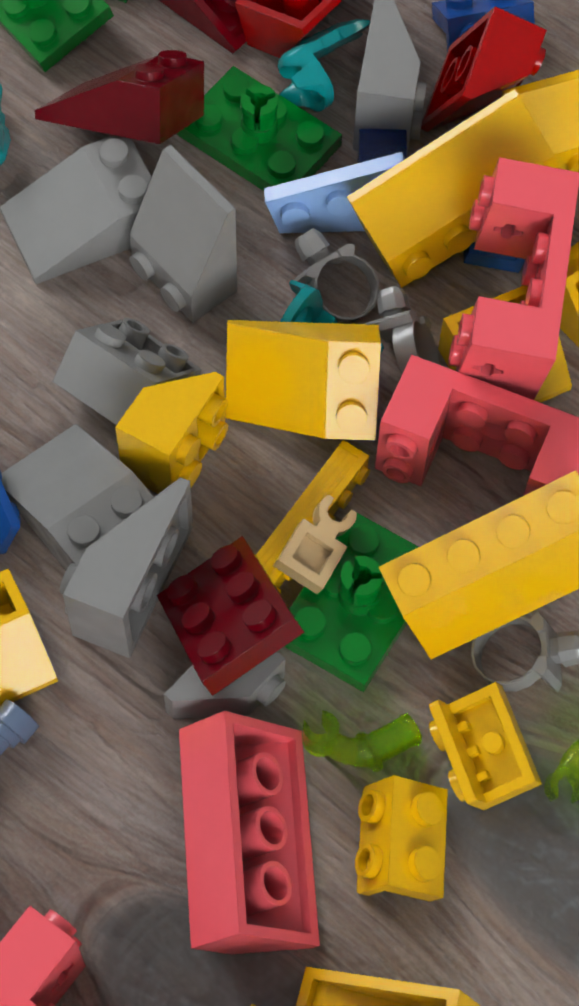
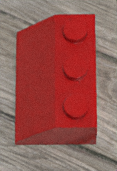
(280, 24)
(483, 63)

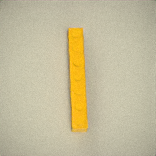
(336, 478)

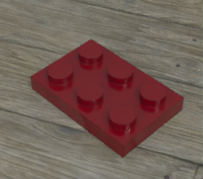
(228, 615)

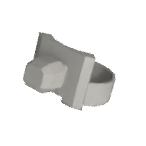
(313, 248)
(408, 331)
(554, 650)

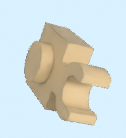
(313, 550)

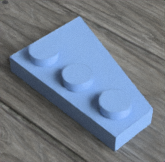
(322, 198)

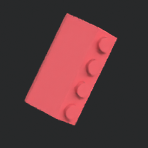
(247, 836)

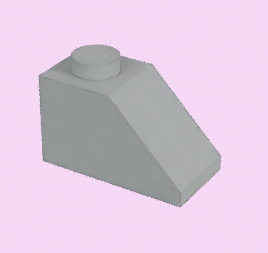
(259, 685)

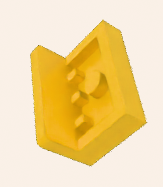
(483, 747)
(402, 839)

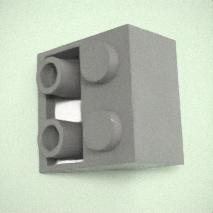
(114, 362)

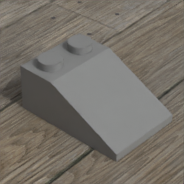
(389, 77)
(79, 208)
(185, 238)
(73, 493)
(125, 569)

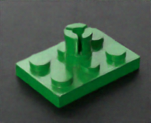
(52, 27)
(260, 132)
(355, 615)

